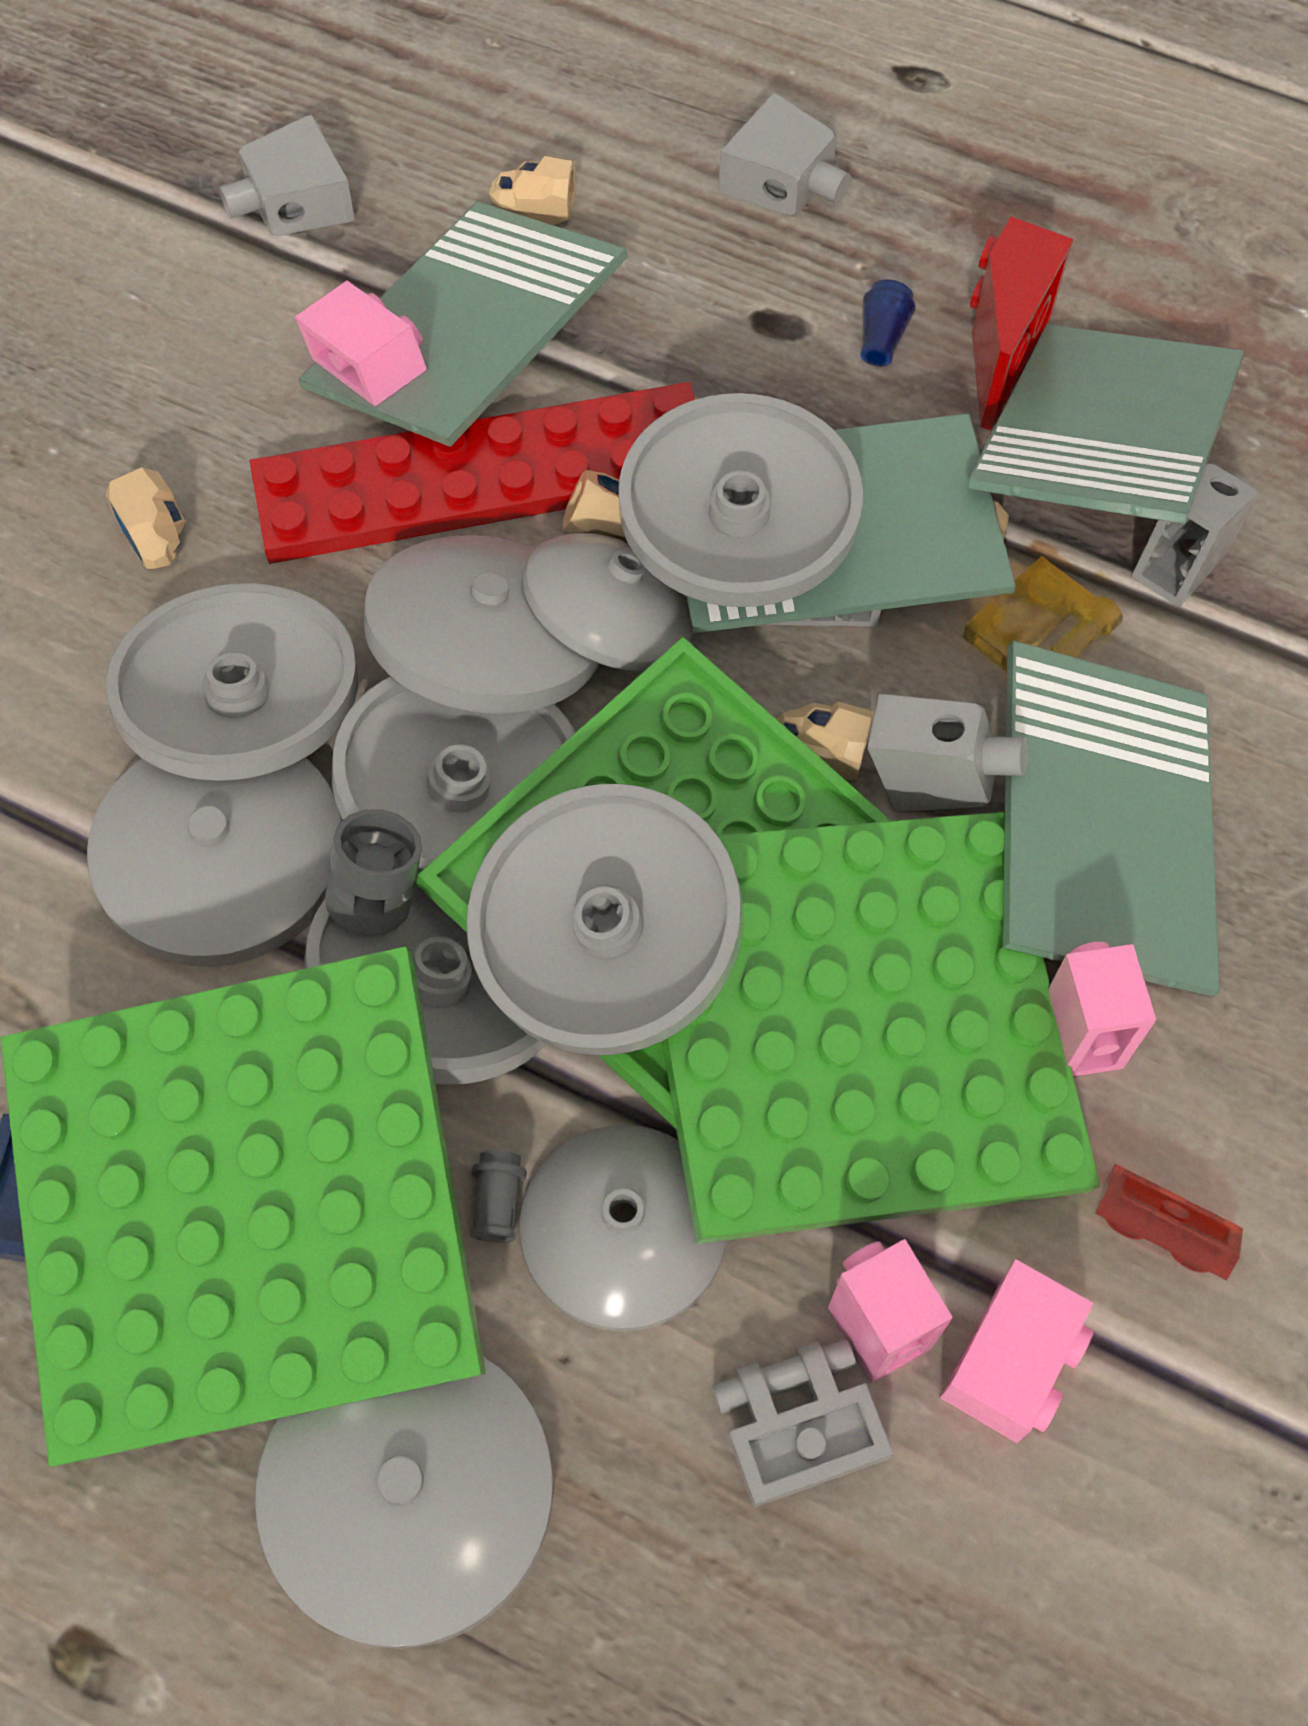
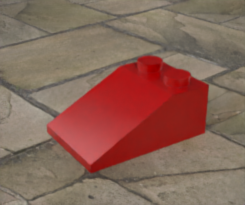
(1013, 307)

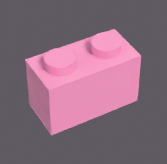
(362, 342)
(1100, 1007)
(887, 1308)
(1019, 1352)

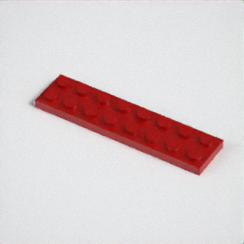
(419, 487)

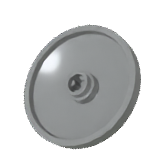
(740, 499)
(460, 630)
(232, 681)
(435, 760)
(212, 864)
(605, 919)
(463, 1025)
(407, 1509)

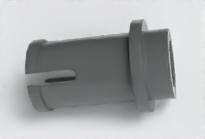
(496, 1195)

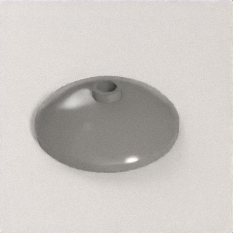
(604, 601)
(609, 1269)

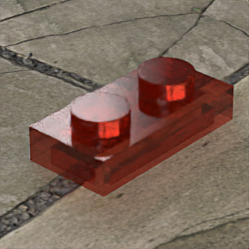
(1170, 1221)

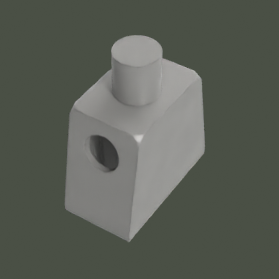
(782, 160)
(290, 181)
(1213, 520)
(940, 753)

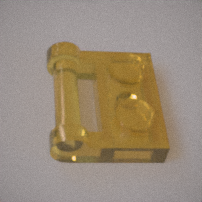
(1038, 605)

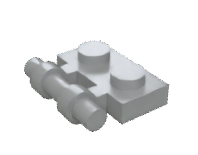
(811, 1441)

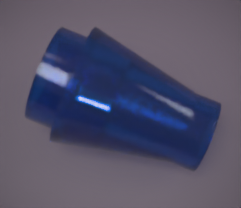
(885, 318)

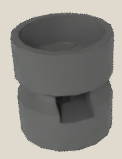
(372, 871)

